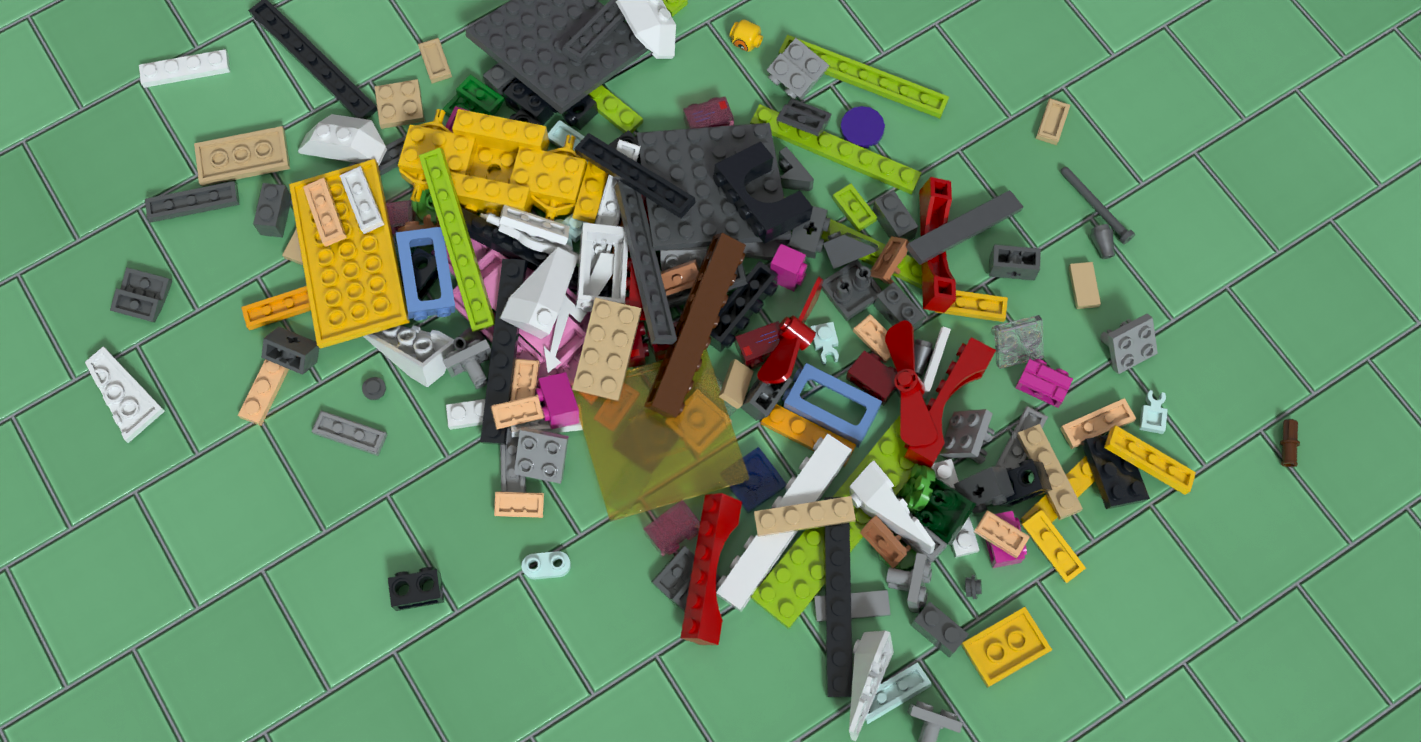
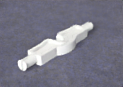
(537, 244)

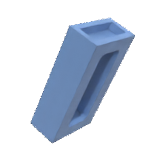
(422, 309)
(842, 428)

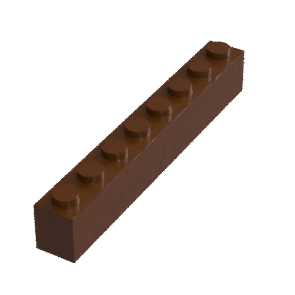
(695, 326)

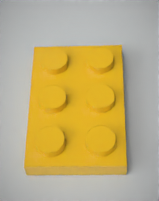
(1006, 647)

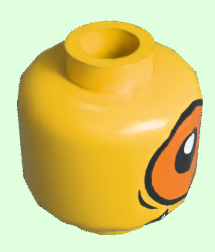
(746, 35)

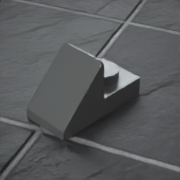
(795, 175)

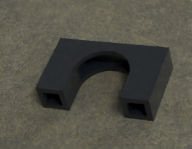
(765, 219)

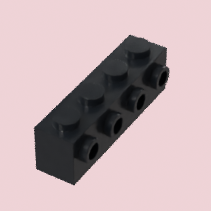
(742, 304)

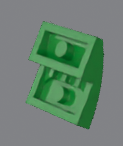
(475, 97)

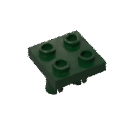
(945, 511)

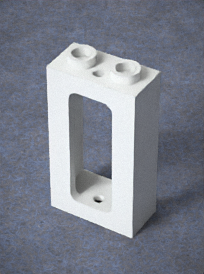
(604, 234)

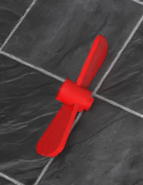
(795, 337)
(915, 420)

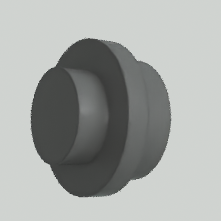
(374, 388)
(973, 586)

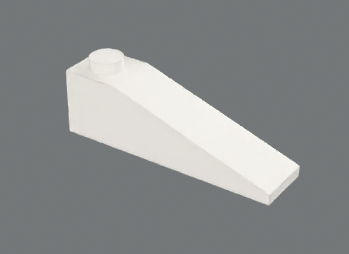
(541, 295)
(414, 351)
(875, 496)
(870, 664)

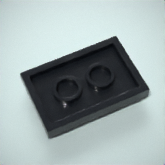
(1116, 478)

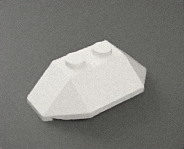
(651, 25)
(344, 140)

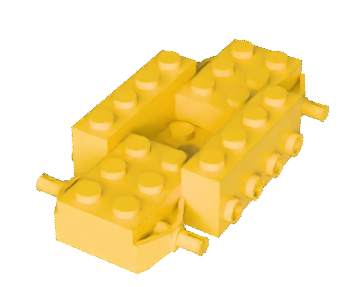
(485, 141)

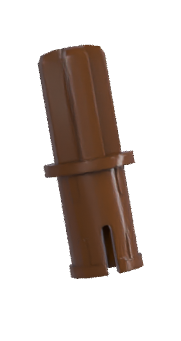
(1290, 443)

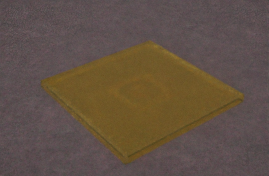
(657, 459)

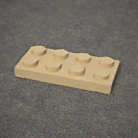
(241, 156)
(607, 349)

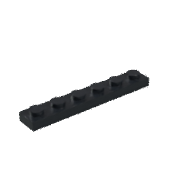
(635, 175)

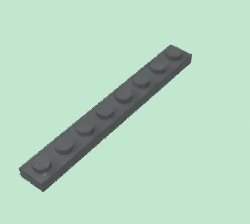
(645, 265)

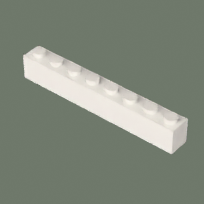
(764, 551)

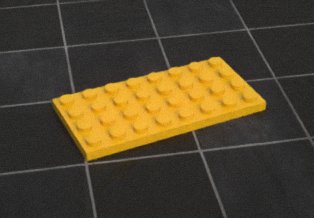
(357, 280)

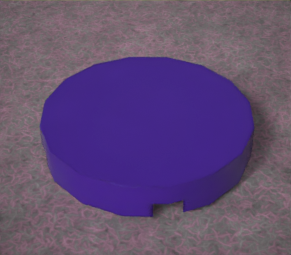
(862, 126)

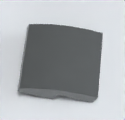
(804, 117)
(141, 295)
(676, 576)

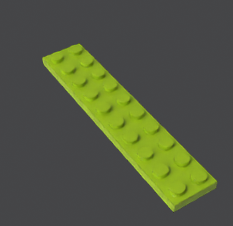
(802, 569)

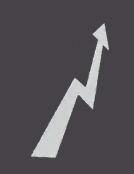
(601, 274)

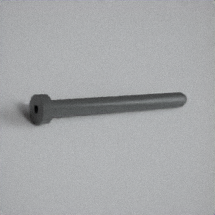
(1125, 235)

